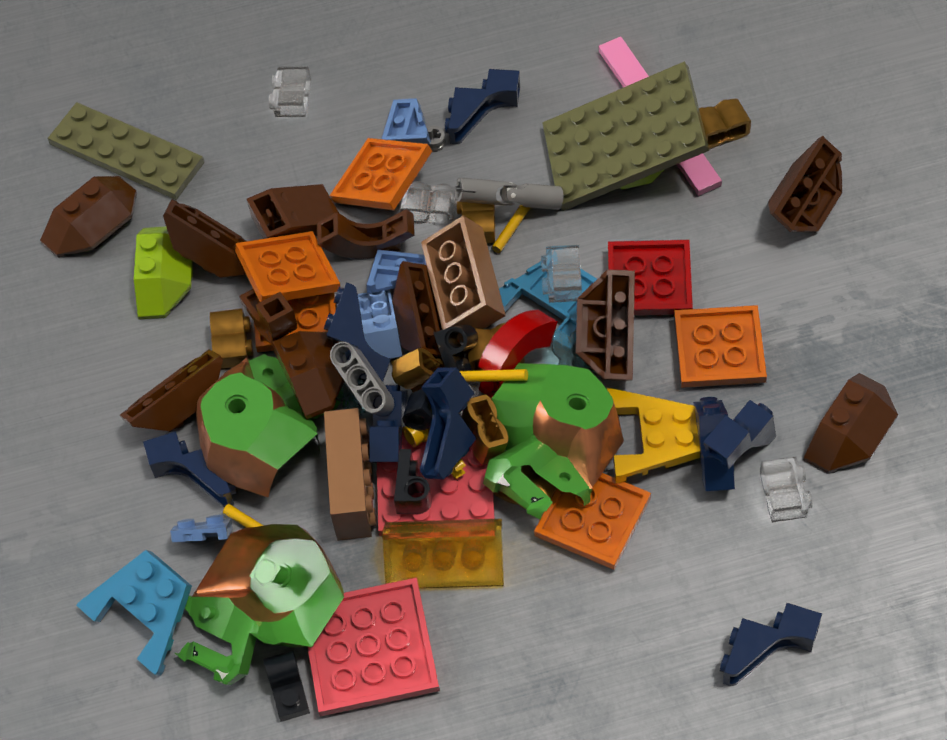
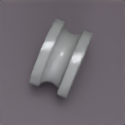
(438, 143)

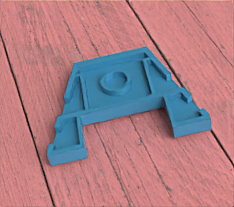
(531, 286)
(152, 595)

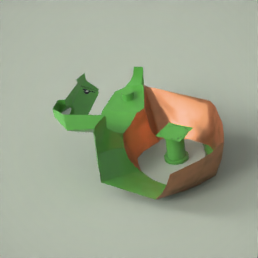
(252, 424)
(561, 427)
(262, 586)

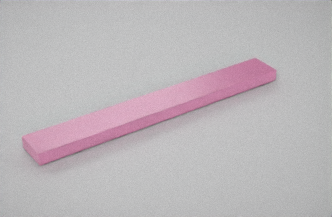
(628, 71)

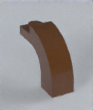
(363, 240)
(272, 316)

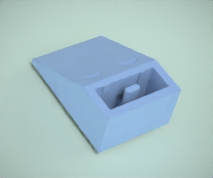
(379, 324)

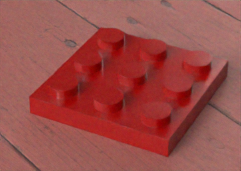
(660, 273)

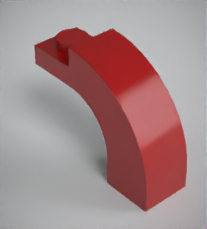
(513, 342)

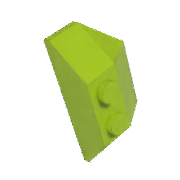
(159, 274)

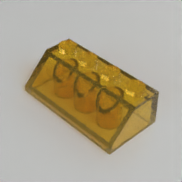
(445, 553)

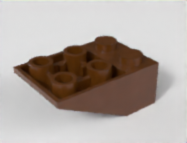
(290, 209)

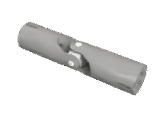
(527, 195)

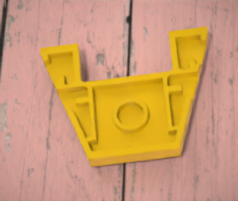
(666, 433)

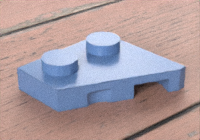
(406, 122)
(386, 269)
(213, 526)

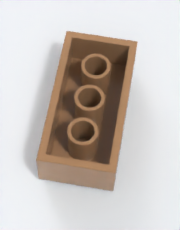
(463, 276)
(349, 474)

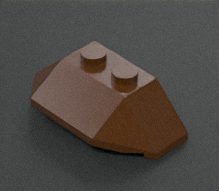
(809, 189)
(89, 215)
(203, 240)
(416, 309)
(607, 325)
(309, 370)
(175, 397)
(852, 426)

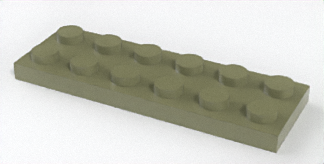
(126, 150)

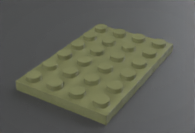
(625, 135)

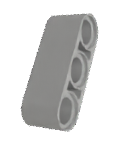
(350, 373)

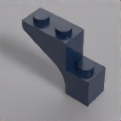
(473, 104)
(348, 327)
(749, 429)
(387, 430)
(448, 434)
(171, 457)
(714, 474)
(756, 642)

